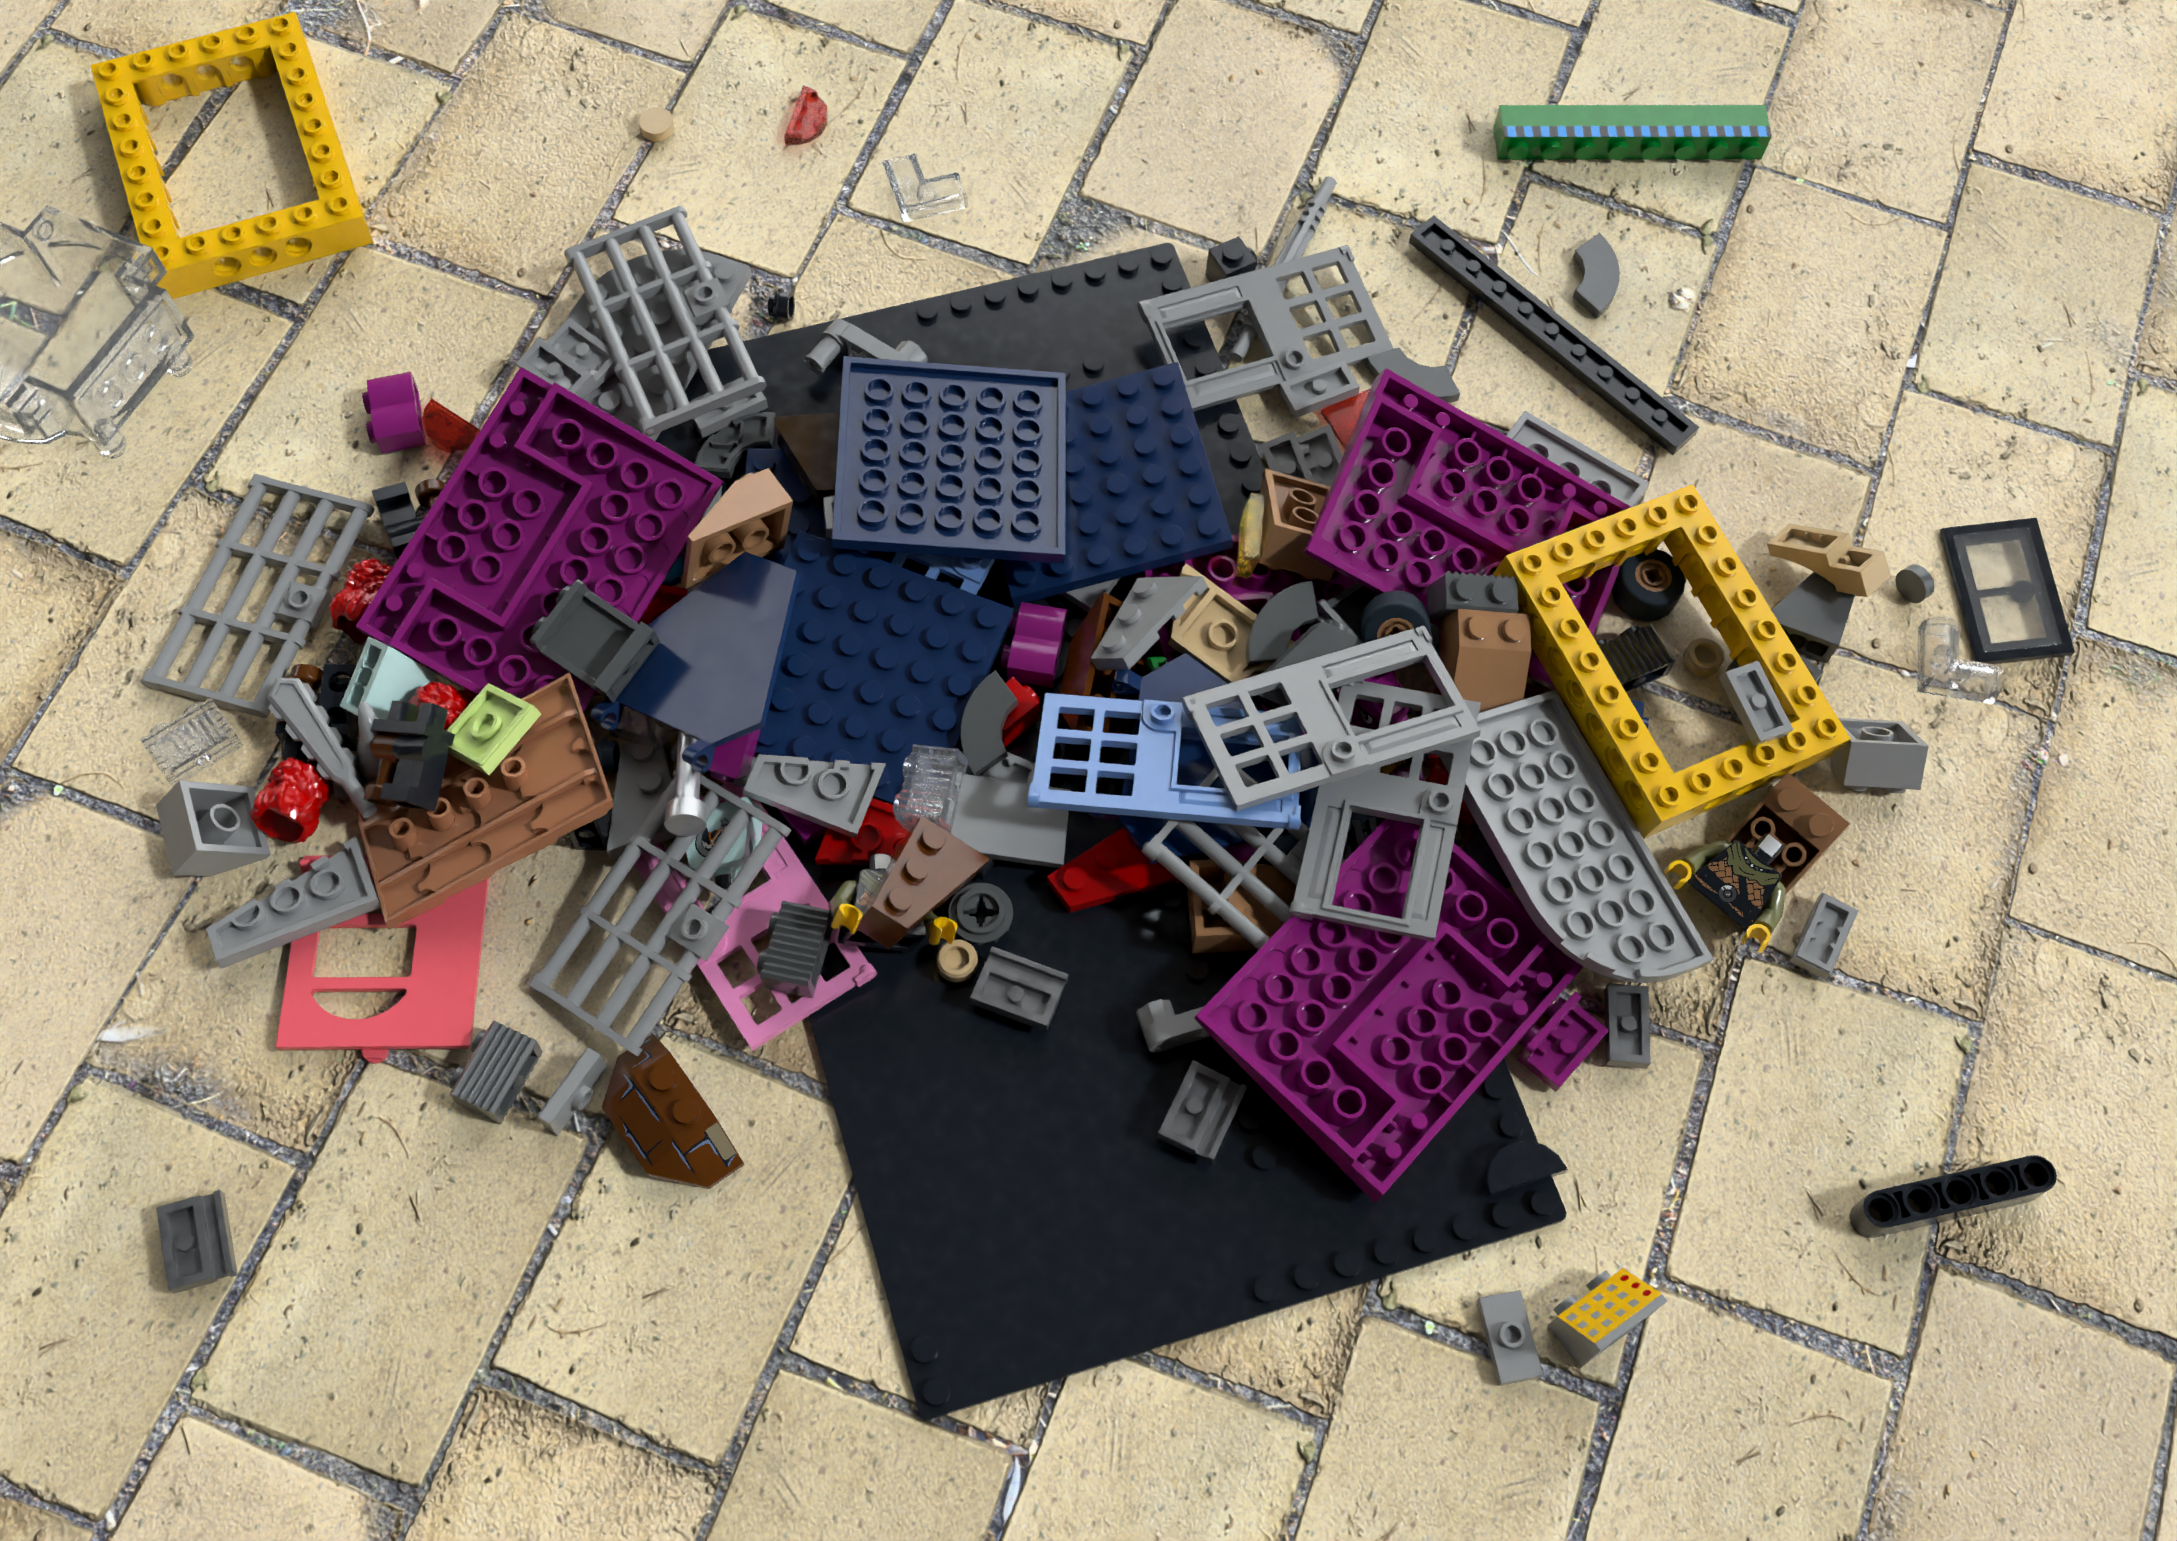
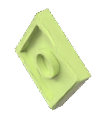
(490, 728)

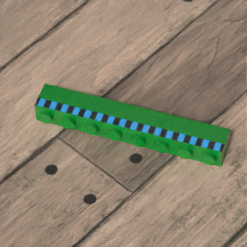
(1631, 132)

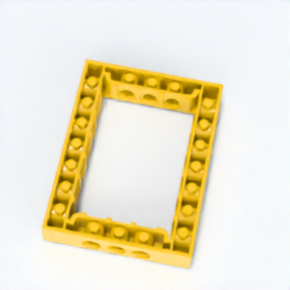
(254, 244)
(1598, 701)

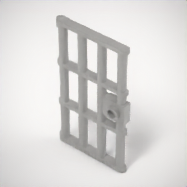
(690, 308)
(288, 601)
(1287, 864)
(683, 923)

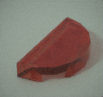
(808, 118)
(447, 429)

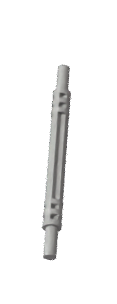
(1293, 249)

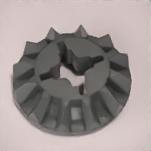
(995, 903)

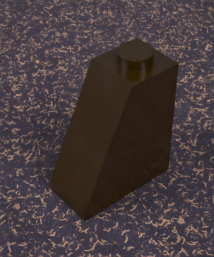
(811, 450)

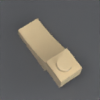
(1833, 557)

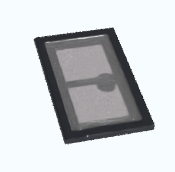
(2006, 591)

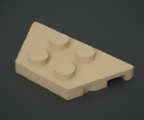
(1216, 632)

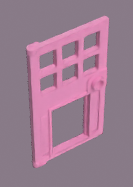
(750, 921)

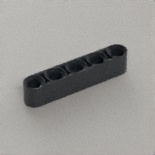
(1967, 1185)

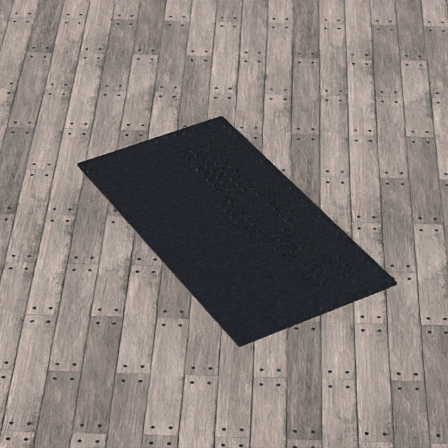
(1022, 1167)

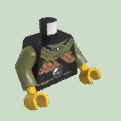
(1738, 883)
(854, 895)

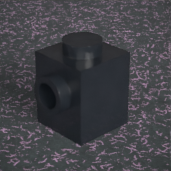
(1229, 260)

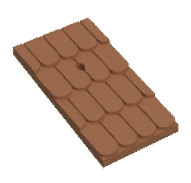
(489, 821)

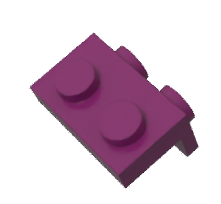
(1562, 1043)

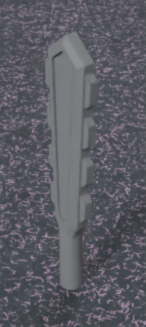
(308, 723)

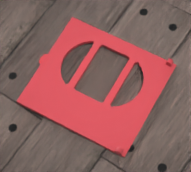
(438, 995)

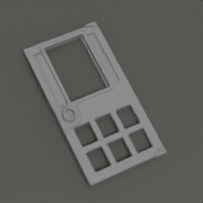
(1273, 322)
(1324, 725)
(1389, 797)

